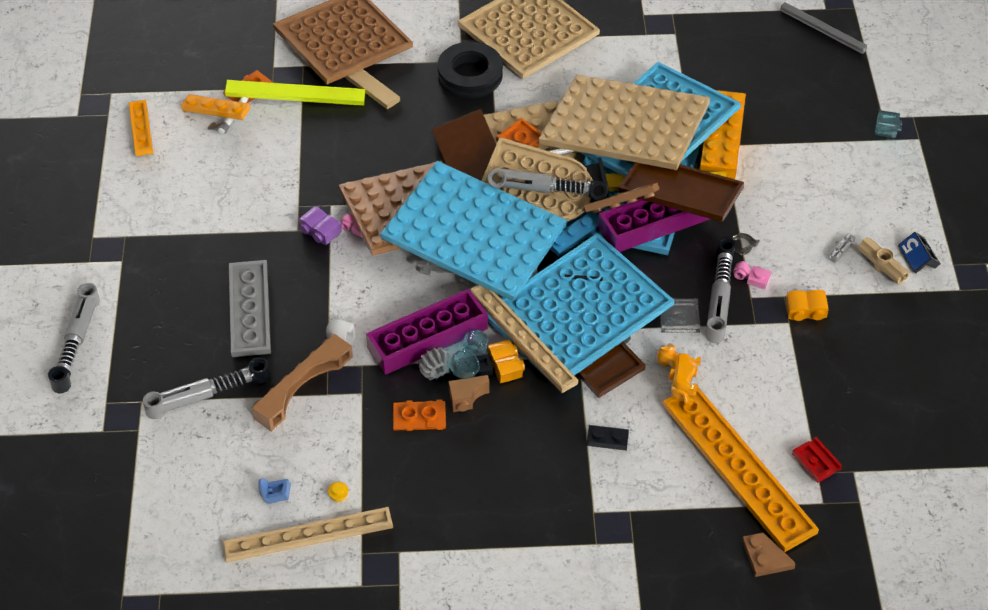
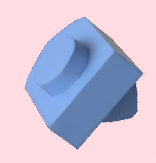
(275, 490)

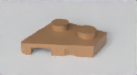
(766, 555)

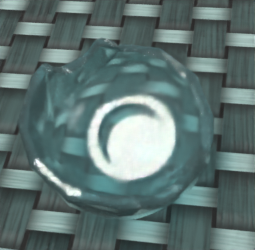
(464, 364)

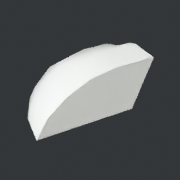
(342, 329)

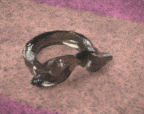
(753, 243)

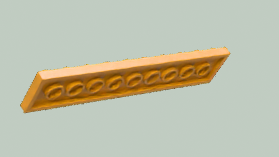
(742, 471)

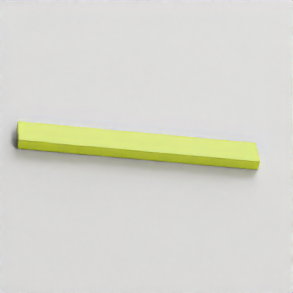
(295, 92)

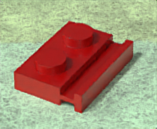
(816, 459)

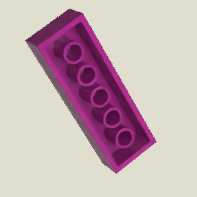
(642, 222)
(426, 329)

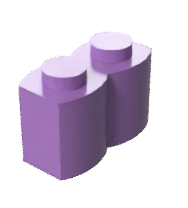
(319, 225)

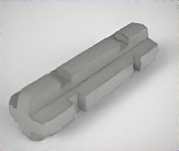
(842, 247)

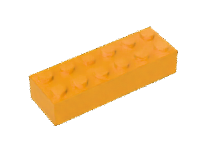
(722, 146)

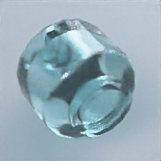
(475, 342)

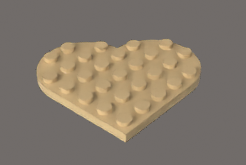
(526, 158)

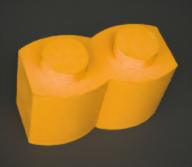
(806, 305)
(505, 361)

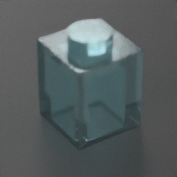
(887, 124)

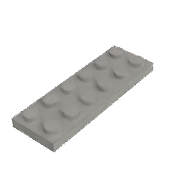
(249, 308)

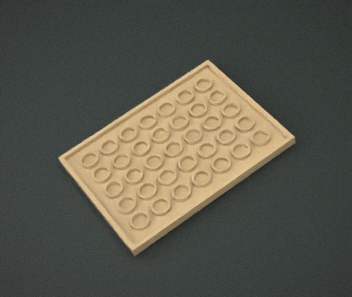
(625, 121)

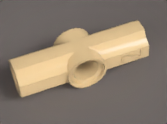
(883, 260)

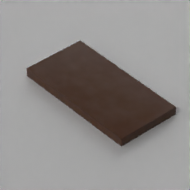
(466, 143)
(686, 189)
(611, 370)

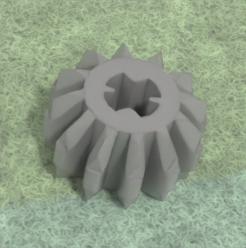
(435, 363)

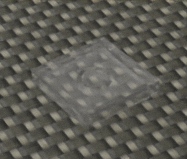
(681, 317)

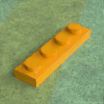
(215, 107)
(141, 128)

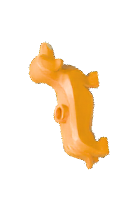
(682, 372)

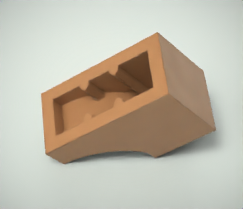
(466, 391)

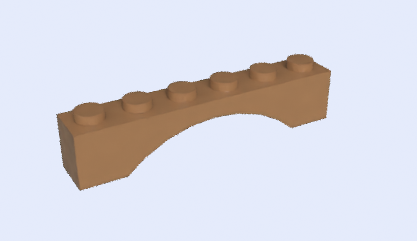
(328, 357)

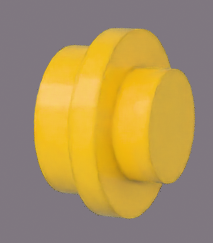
(338, 491)

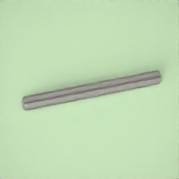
(823, 28)

